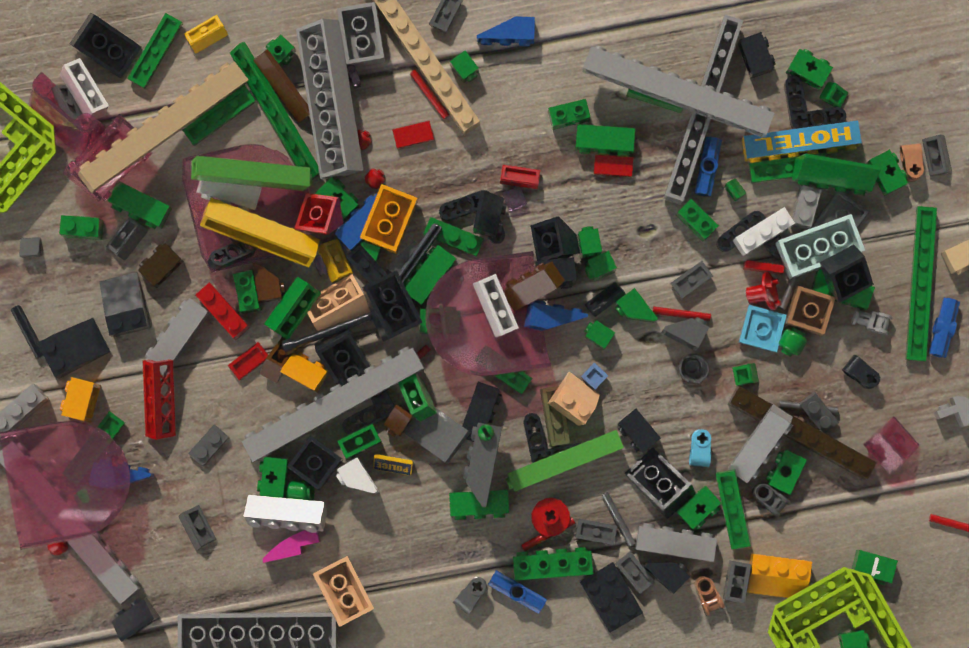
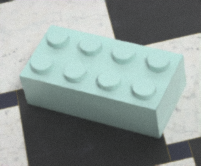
(806, 249)

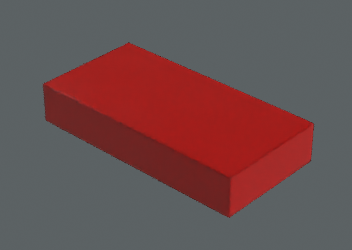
(413, 134)
(613, 165)
(520, 176)
(763, 267)
(248, 361)

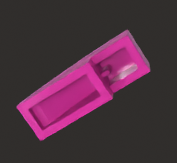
(292, 546)

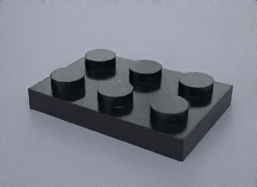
(611, 597)

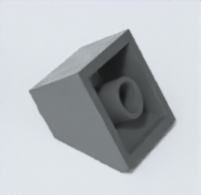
(687, 332)

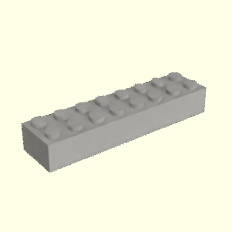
(329, 99)
(257, 630)

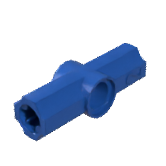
(709, 155)
(944, 327)
(529, 598)

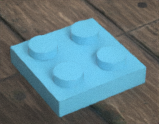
(762, 328)

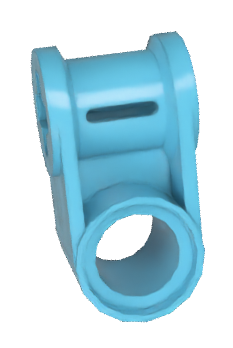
(700, 453)

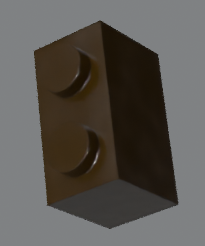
(160, 265)

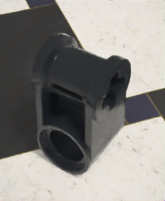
(858, 370)

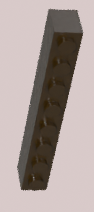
(807, 436)

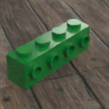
(552, 565)

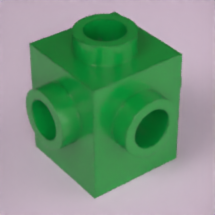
(284, 47)

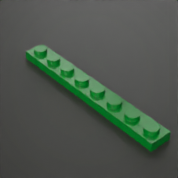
(274, 109)
(921, 283)

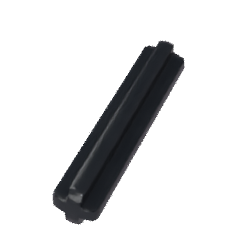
(27, 330)

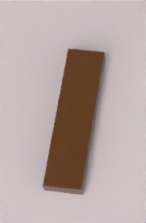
(282, 85)

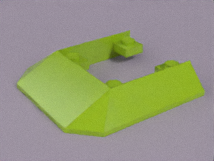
(32, 150)
(827, 598)

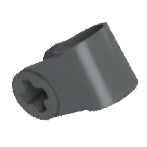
(773, 501)
(469, 597)

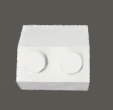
(356, 476)

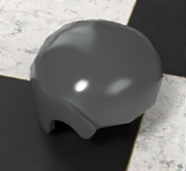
(694, 368)

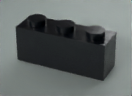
(481, 407)

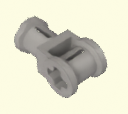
(874, 321)

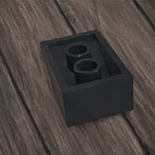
(105, 45)
(124, 305)
(391, 306)
(73, 348)
(341, 356)
(660, 483)

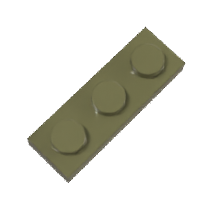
(555, 421)

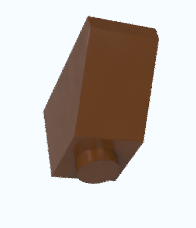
(267, 285)
(275, 362)
(397, 421)

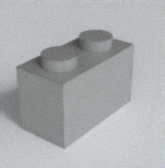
(805, 207)

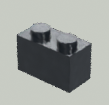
(756, 55)
(638, 431)

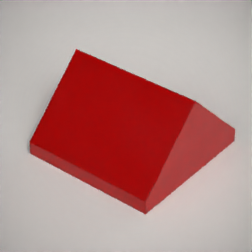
(319, 214)

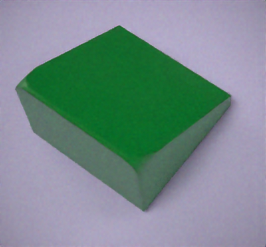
(833, 94)
(735, 189)
(373, 250)
(745, 374)

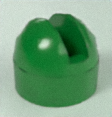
(481, 434)

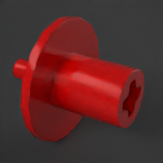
(765, 292)
(550, 517)

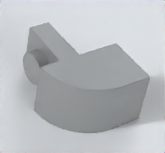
(959, 407)

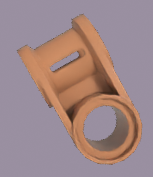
(911, 157)
(709, 596)

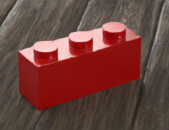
(222, 311)

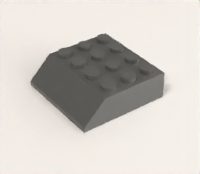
(482, 463)

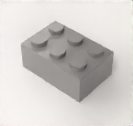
(361, 35)

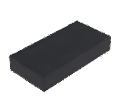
(605, 299)

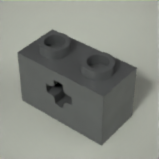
(736, 581)

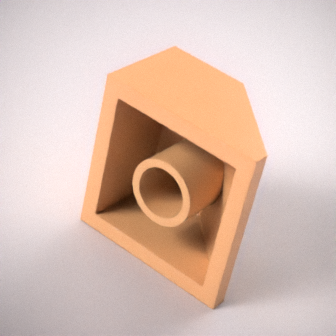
(574, 399)

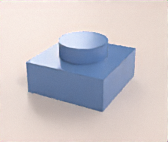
(594, 376)

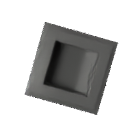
(30, 247)

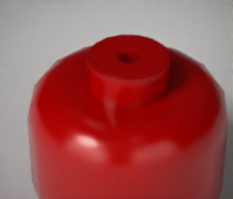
(364, 139)
(374, 178)
(58, 548)

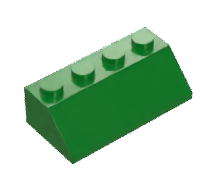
(835, 173)

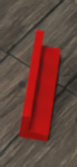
(155, 400)

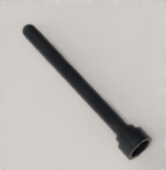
(291, 345)

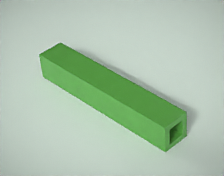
(250, 173)
(564, 461)

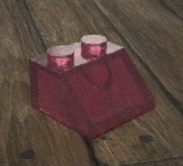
(891, 445)

